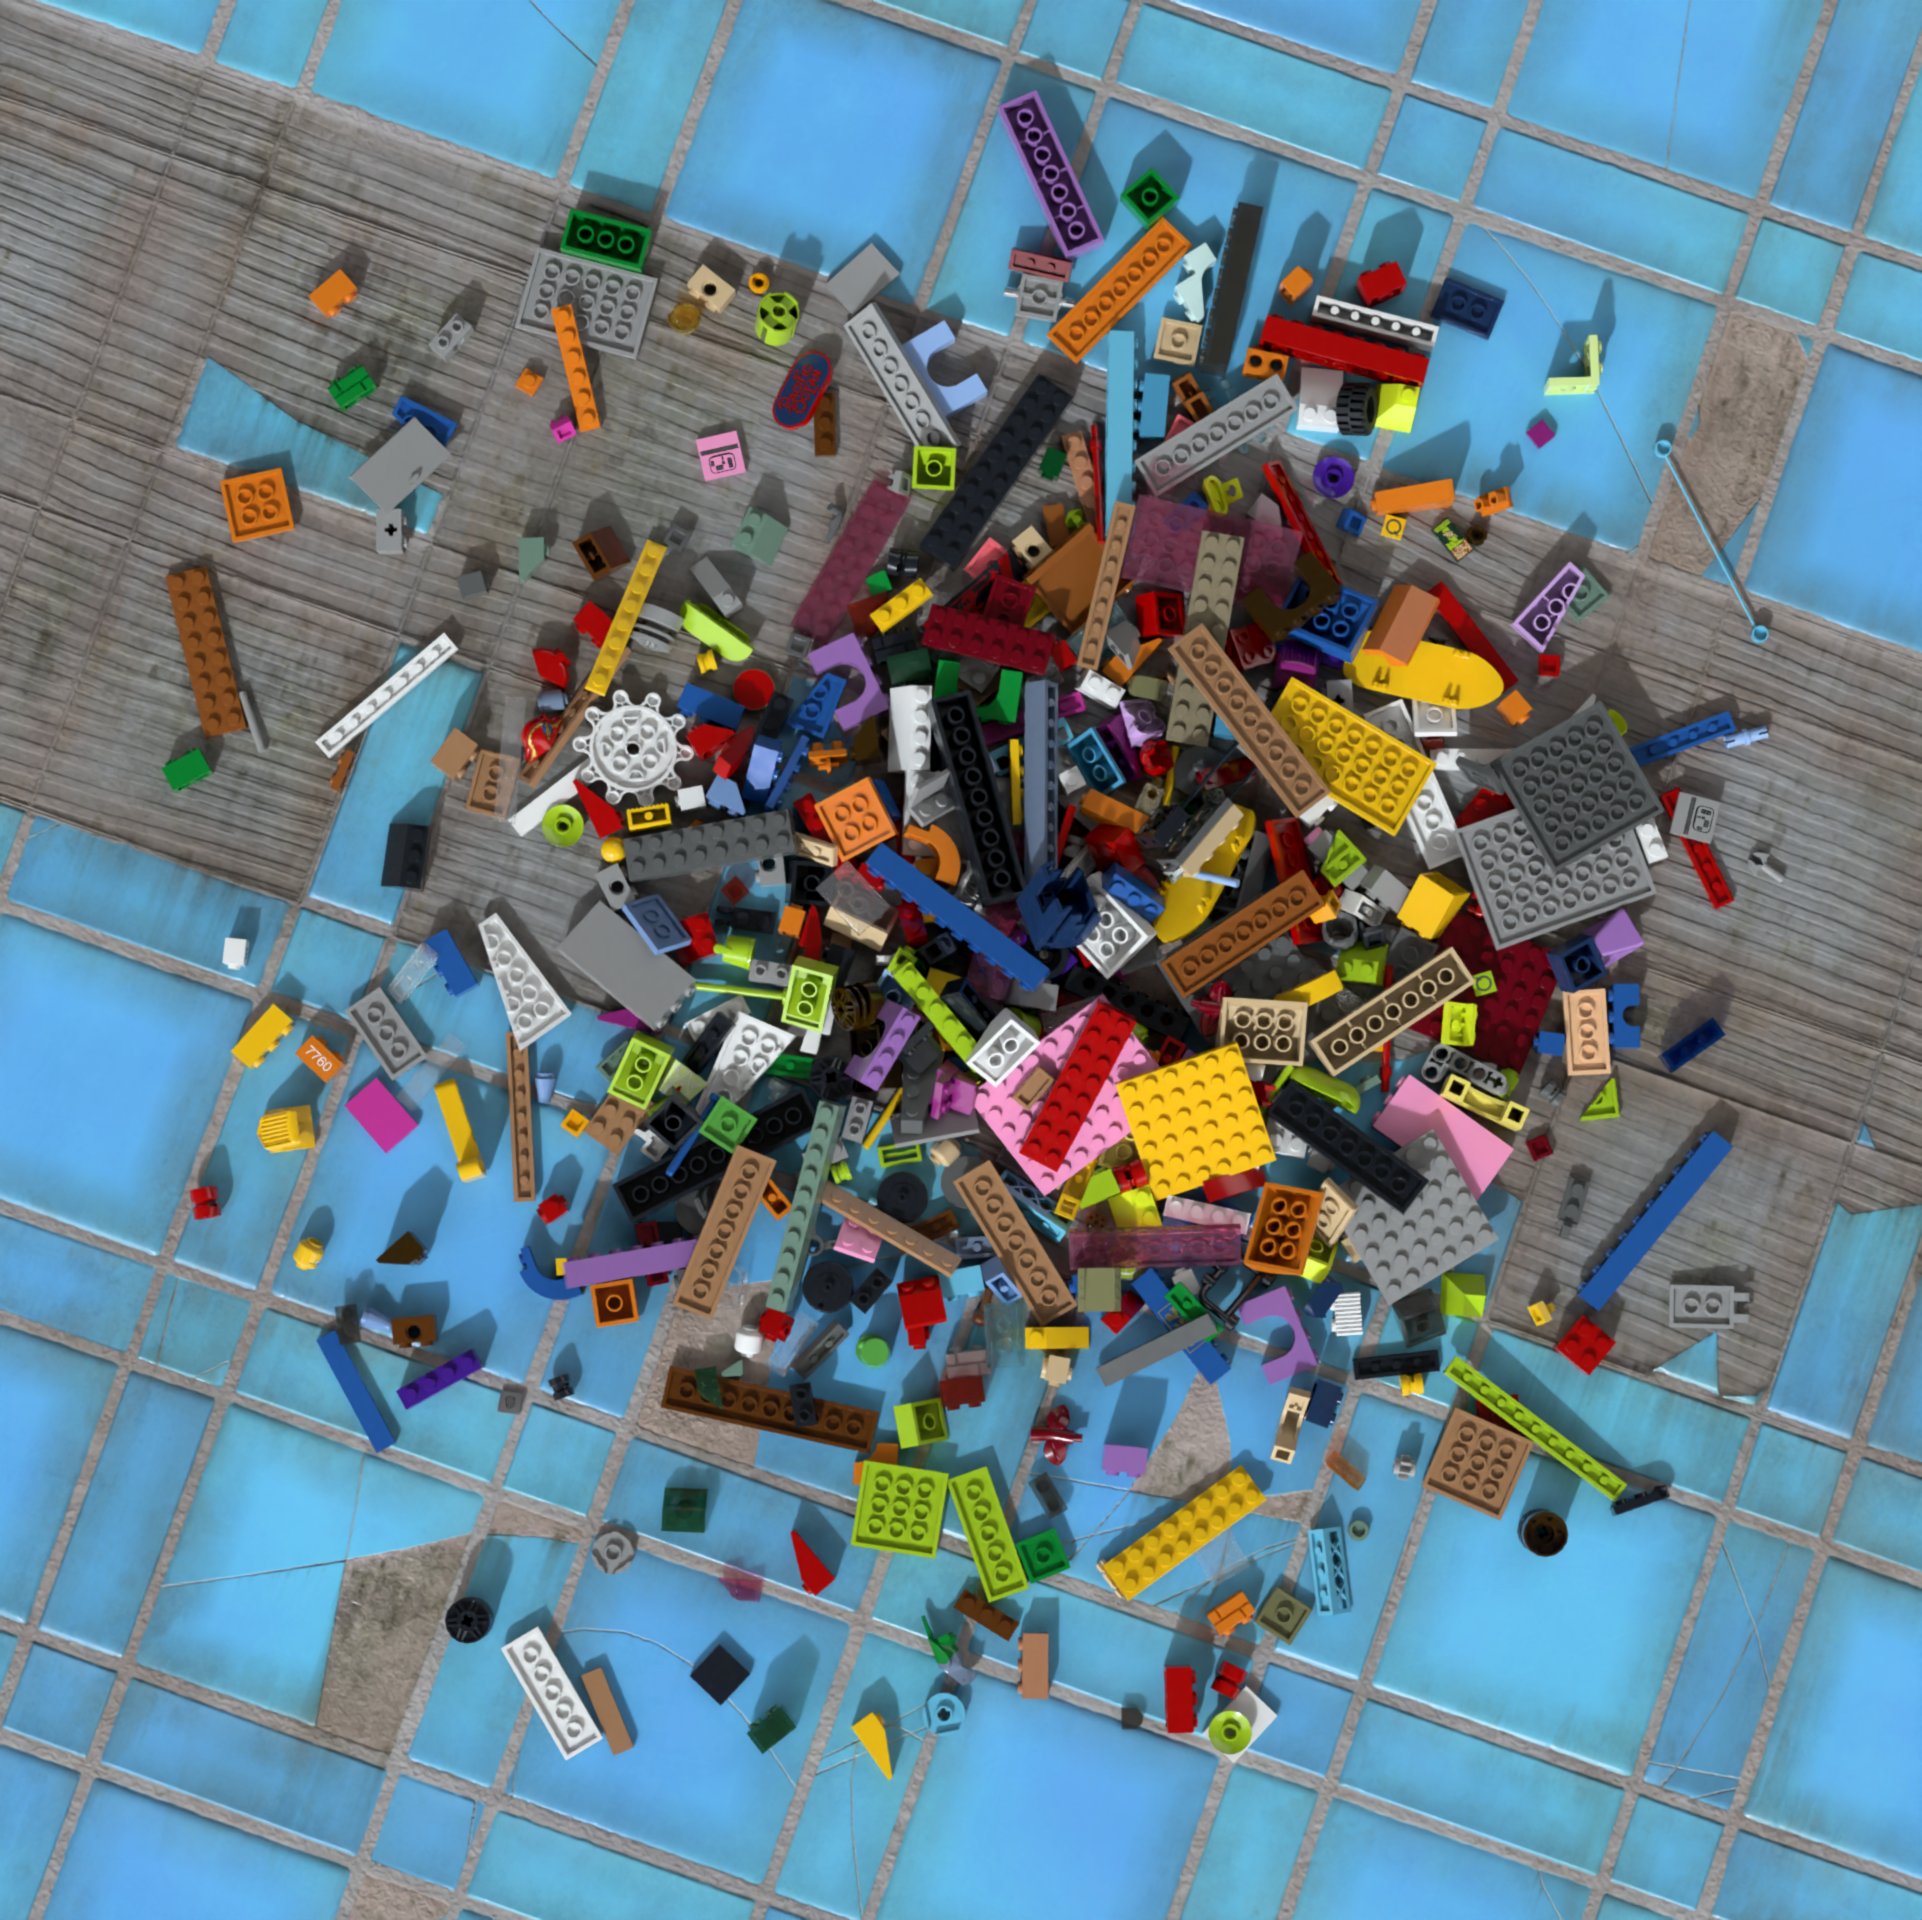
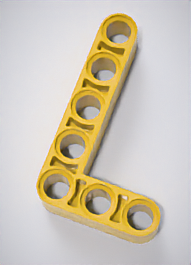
(470, 1162)

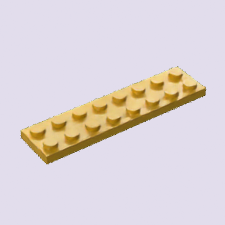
(1184, 1533)

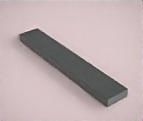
(1157, 1349)

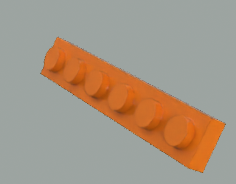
(576, 368)

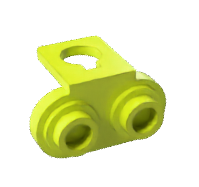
(1217, 493)

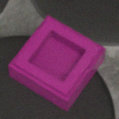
(1540, 434)

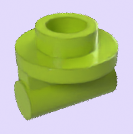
(1074, 518)

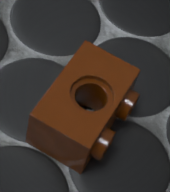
(402, 1326)

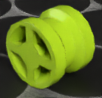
(840, 1172)

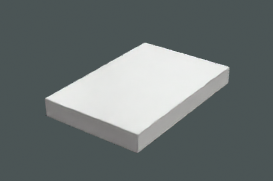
(1255, 1711)

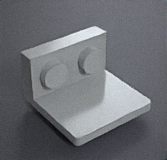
(930, 800)

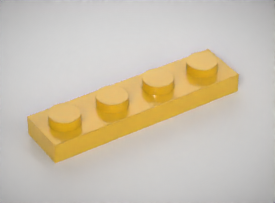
(1015, 774)

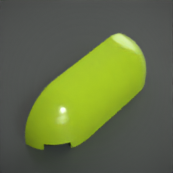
(716, 631)
(1326, 1087)

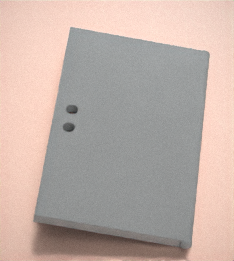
(398, 463)

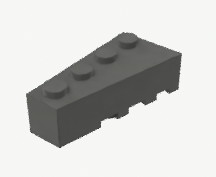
(918, 1096)

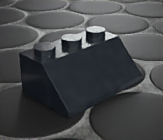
(406, 856)

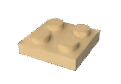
(1177, 342)

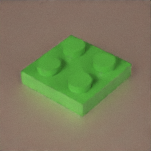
(727, 1124)

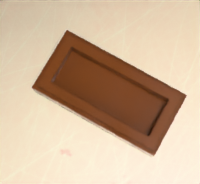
(1055, 524)

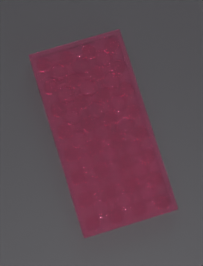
(1167, 538)

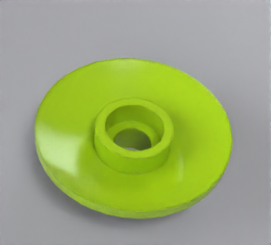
(555, 817)
(1234, 1743)

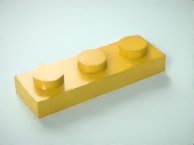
(901, 605)

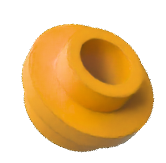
(755, 277)

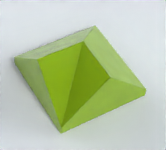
(1462, 1294)

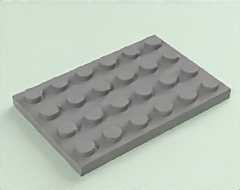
(606, 301)

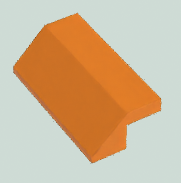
(1401, 624)

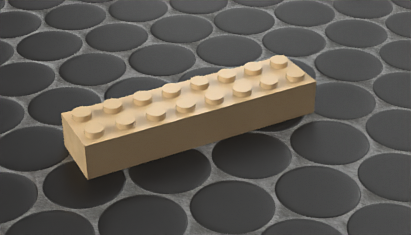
(1391, 1011)

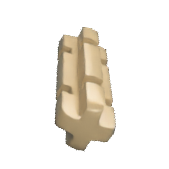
(1099, 1566)

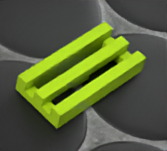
(896, 1154)

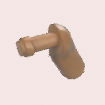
(1170, 676)

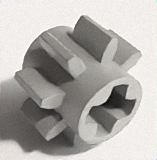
(1404, 1467)

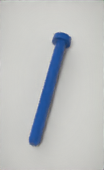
(690, 1140)

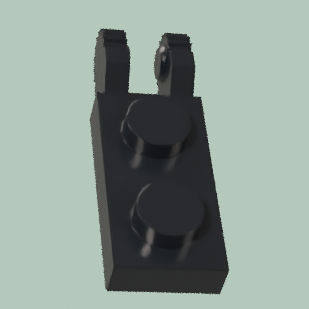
(748, 919)

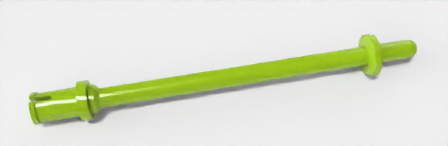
(781, 995)

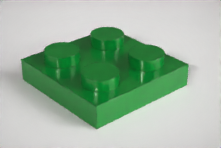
(1042, 1555)

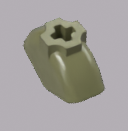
(1147, 687)

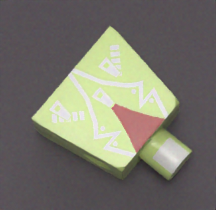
(682, 1079)

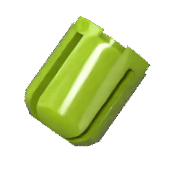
(777, 318)

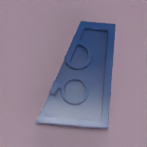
(436, 424)
(818, 709)

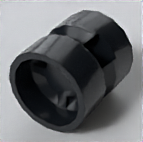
(910, 561)

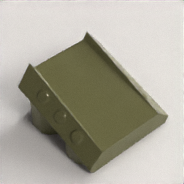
(1099, 1289)

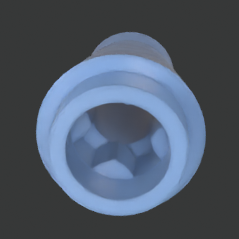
(544, 1085)
(374, 1319)

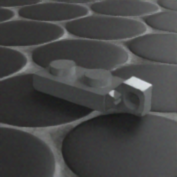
(1572, 1205)

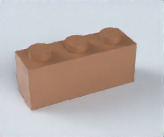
(1033, 1665)

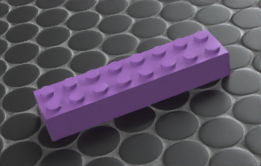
(1050, 176)

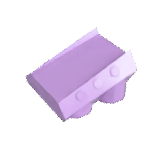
(1141, 721)

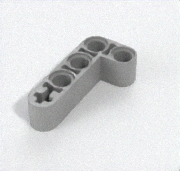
(1467, 1072)

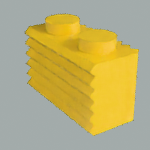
(649, 817)

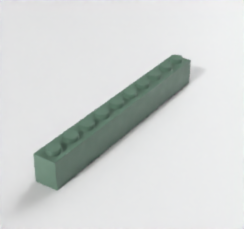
(805, 1205)

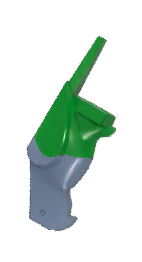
(949, 1656)

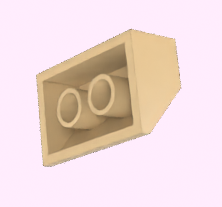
(874, 936)

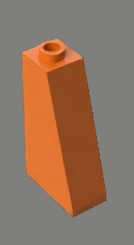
(1413, 498)
(1111, 812)

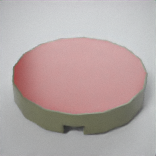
(753, 689)

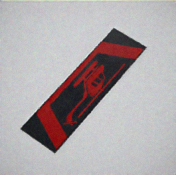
(976, 593)

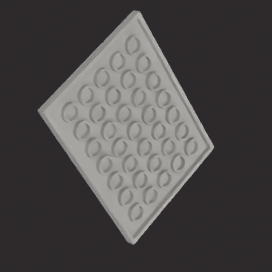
(1525, 897)

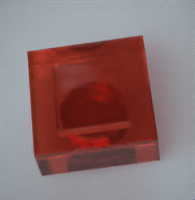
(1433, 742)
(735, 890)

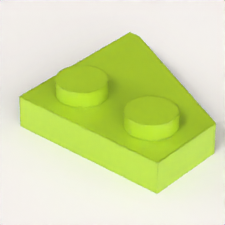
(1341, 860)

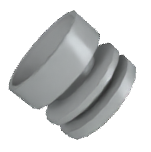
(657, 627)

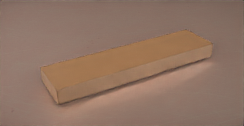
(607, 1711)

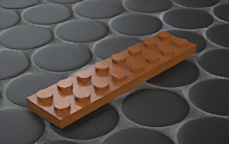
(206, 652)
(1242, 933)

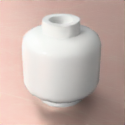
(748, 1340)

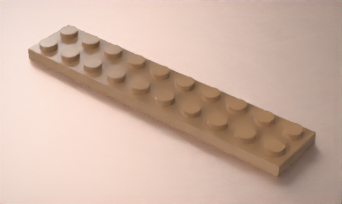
(1249, 720)

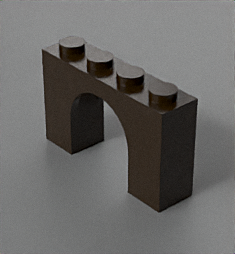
(1279, 622)

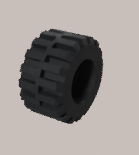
(1356, 409)

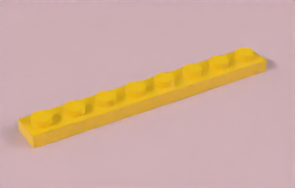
(625, 618)

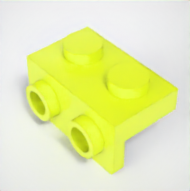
(1459, 1024)

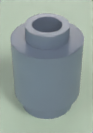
(552, 700)

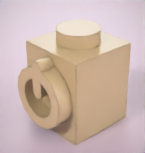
(1056, 1370)

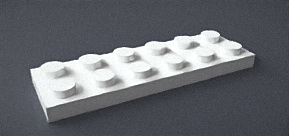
(552, 1693)

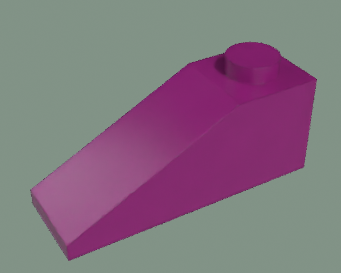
(1114, 735)
(628, 1020)

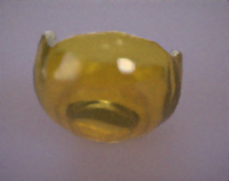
(684, 318)

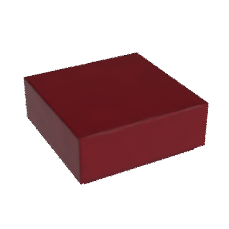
(1539, 1147)

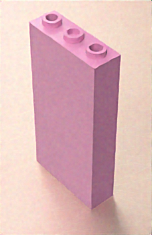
(1418, 1109)

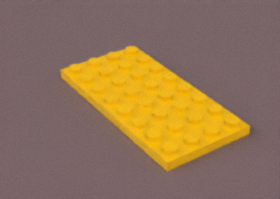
(1352, 757)

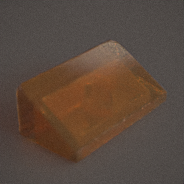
(1345, 1470)

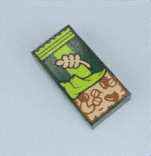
(1452, 539)

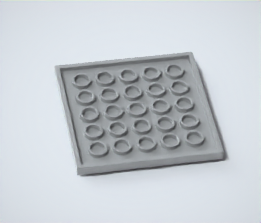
(1431, 1236)

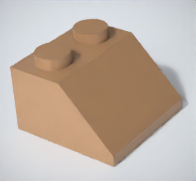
(455, 755)

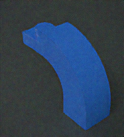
(542, 1285)

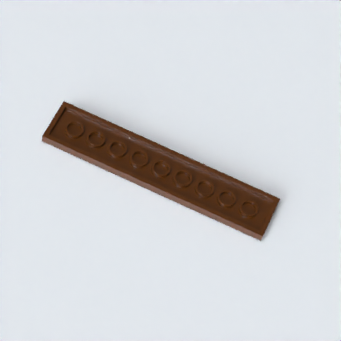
(771, 1411)

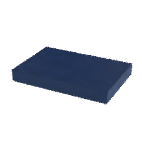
(1467, 308)

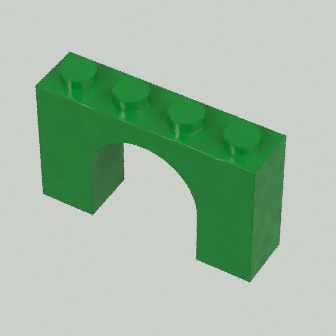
(1001, 708)

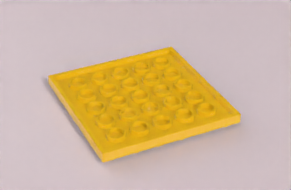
(1195, 1120)

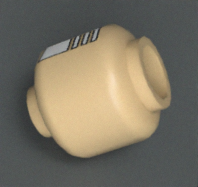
(945, 1151)

